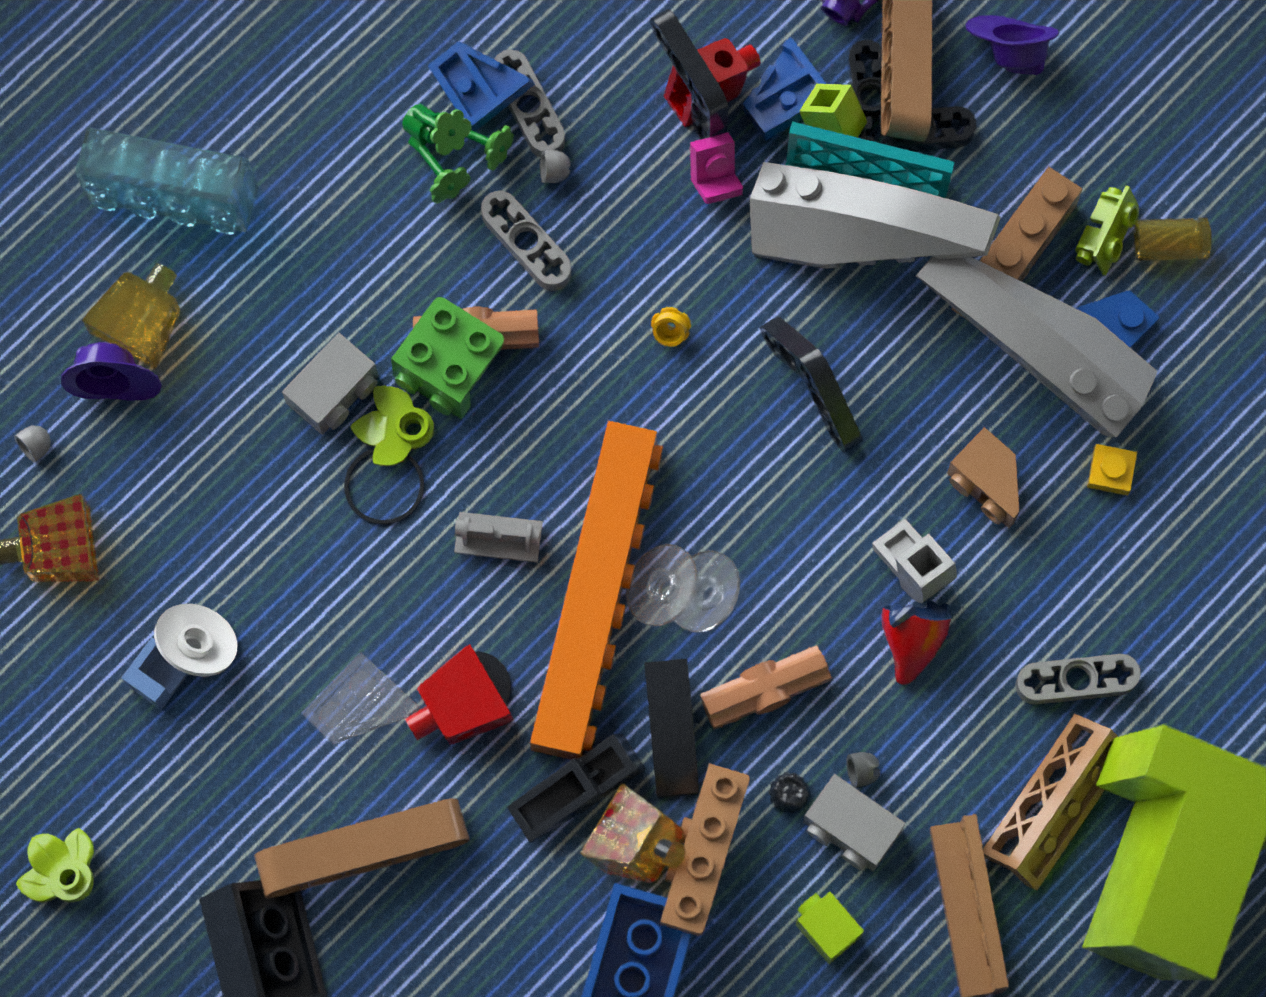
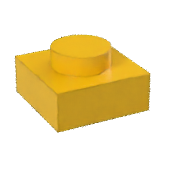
(1112, 469)

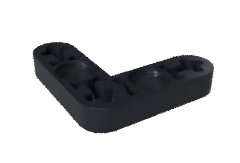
(708, 101)
(948, 136)
(815, 371)

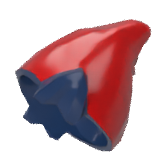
(914, 636)

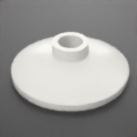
(195, 640)

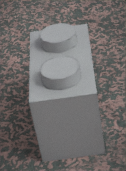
(331, 384)
(852, 824)

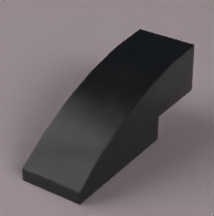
(671, 728)
(576, 787)

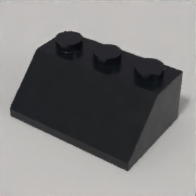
(261, 943)

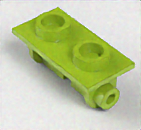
(1116, 213)

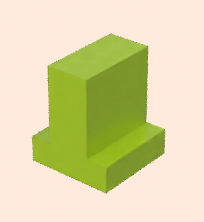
(1181, 853)

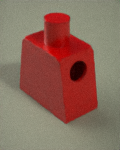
(727, 66)
(459, 701)

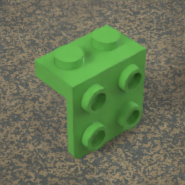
(445, 356)

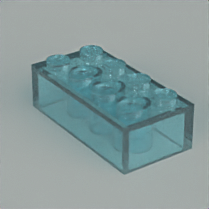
(166, 180)

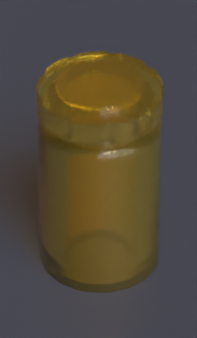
(1172, 239)

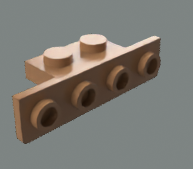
(706, 848)

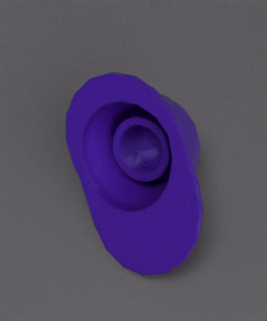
(1014, 43)
(109, 372)

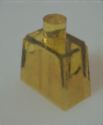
(137, 314)

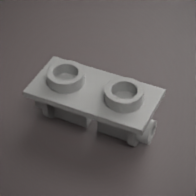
(498, 537)

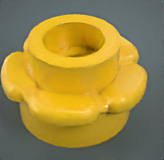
(667, 334)

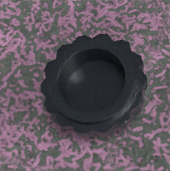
(789, 792)

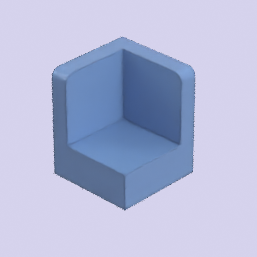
(153, 676)

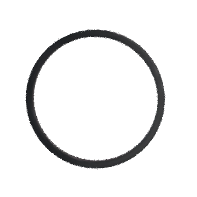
(376, 521)

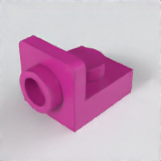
(714, 168)

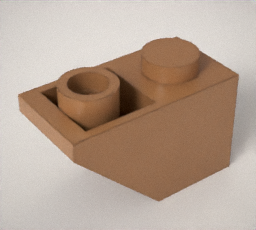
(988, 474)

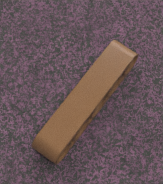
(906, 69)
(361, 847)

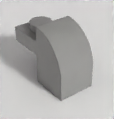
(916, 561)

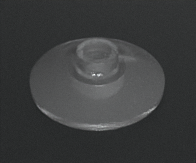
(662, 585)
(715, 592)

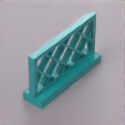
(862, 158)

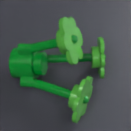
(449, 133)

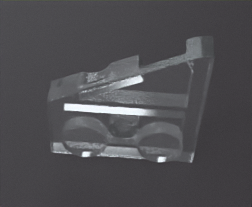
(358, 702)

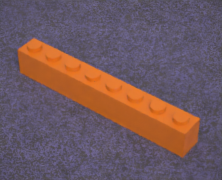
(594, 592)

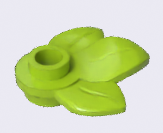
(387, 426)
(54, 863)

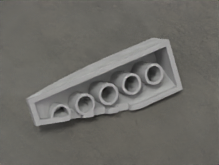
(848, 219)
(1049, 339)

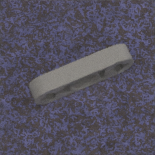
(551, 123)
(515, 212)
(1110, 685)

